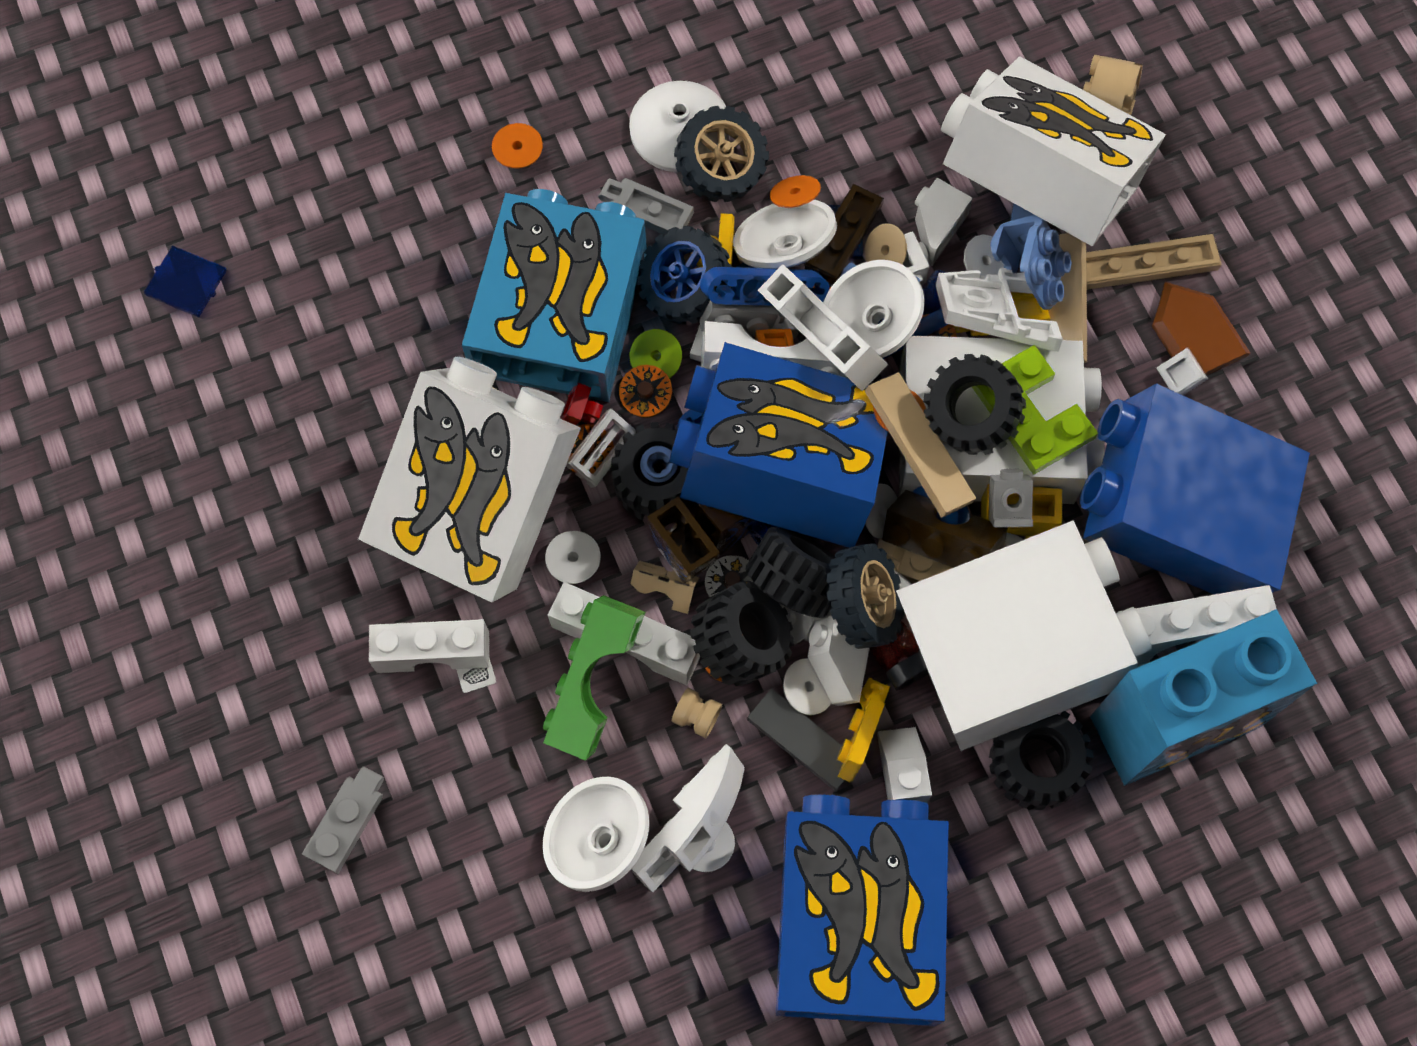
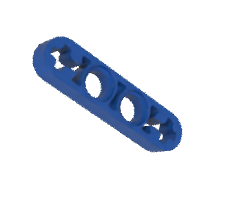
(738, 277)

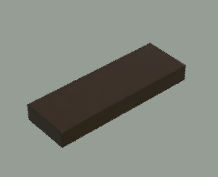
(853, 222)

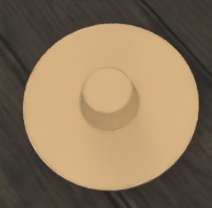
(886, 243)

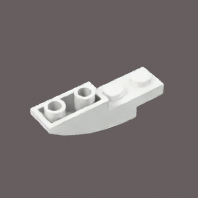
(702, 814)

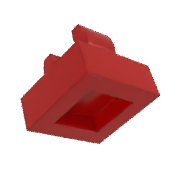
(579, 408)

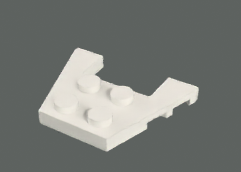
(988, 307)

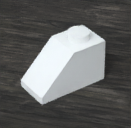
(940, 215)
(836, 662)
(904, 765)

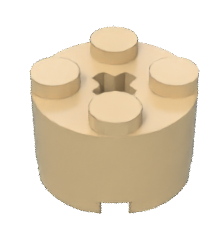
(1114, 81)

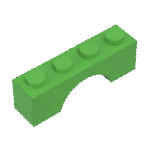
(577, 720)

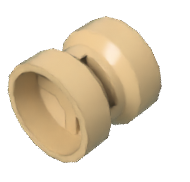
(692, 711)

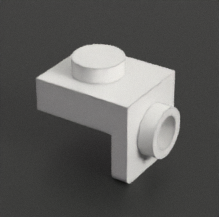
(916, 257)

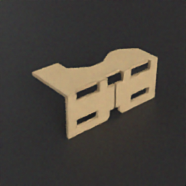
(678, 593)

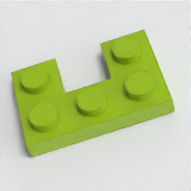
(1041, 441)

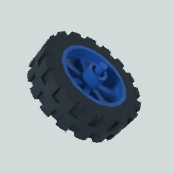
(661, 263)

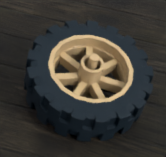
(745, 134)
(865, 596)

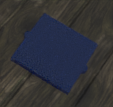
(185, 281)

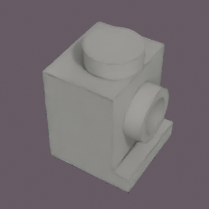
(1003, 485)

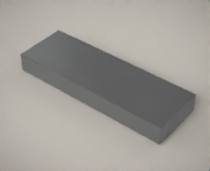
(799, 737)

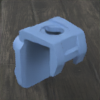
(1041, 257)

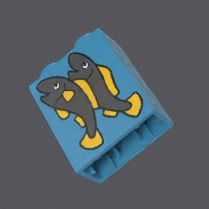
(557, 293)
(1201, 696)

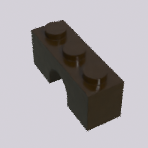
(915, 527)

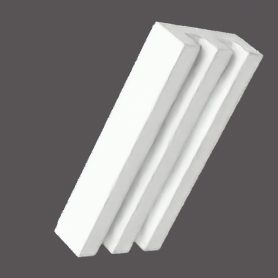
(583, 470)

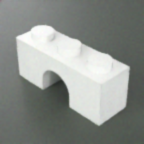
(404, 645)

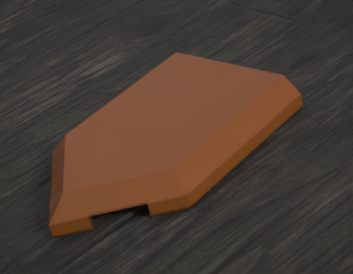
(1197, 323)

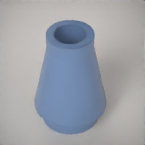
(655, 455)

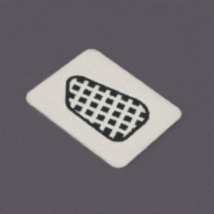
(476, 678)

